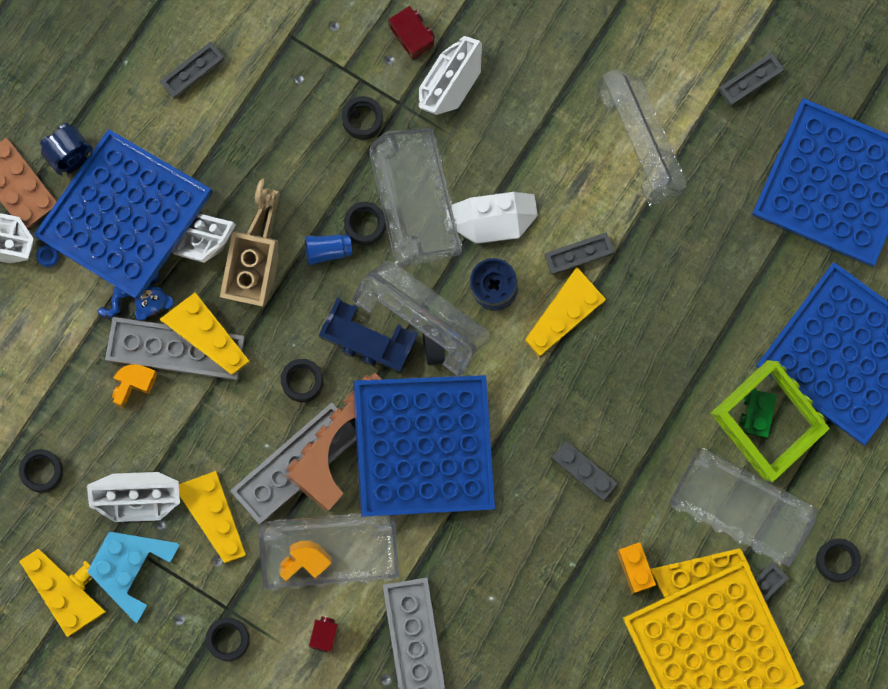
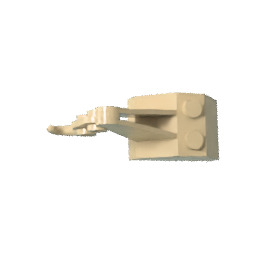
(253, 258)

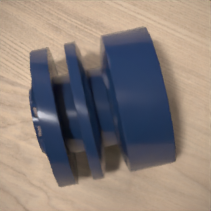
(501, 274)

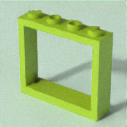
(744, 444)

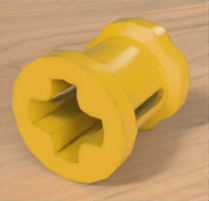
(81, 577)

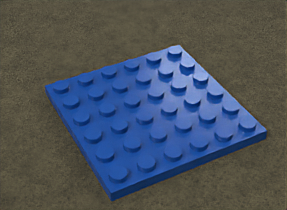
(830, 183)
(123, 214)
(839, 352)
(423, 445)

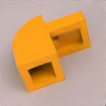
(132, 377)
(305, 554)

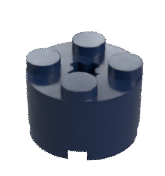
(65, 149)

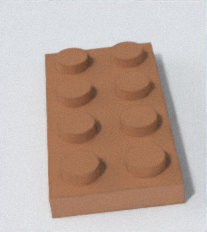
(21, 189)

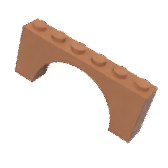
(312, 470)

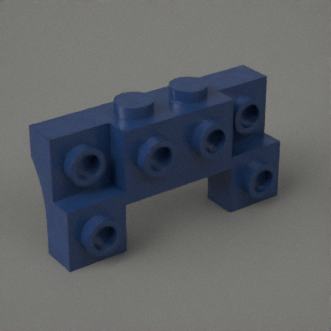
(364, 342)

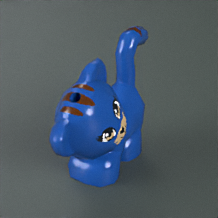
(150, 303)

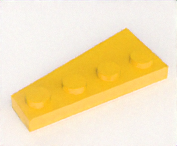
(570, 307)
(201, 329)
(211, 511)
(683, 574)
(63, 597)

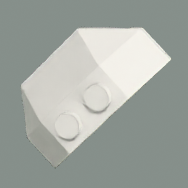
(451, 77)
(495, 216)
(204, 238)
(14, 240)
(134, 496)

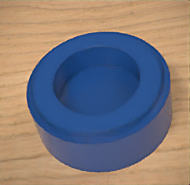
(47, 256)

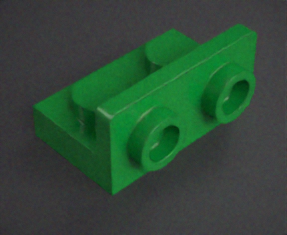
(757, 413)

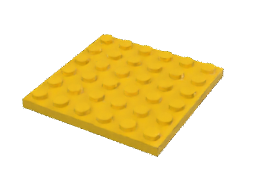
(713, 637)

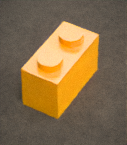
(636, 568)

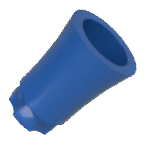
(327, 248)

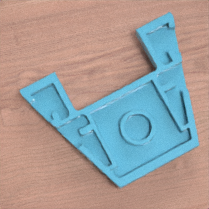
(119, 563)

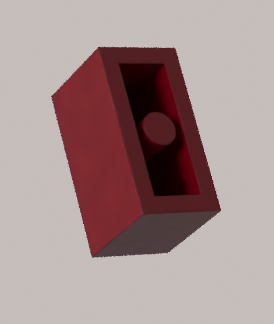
(411, 32)
(324, 635)

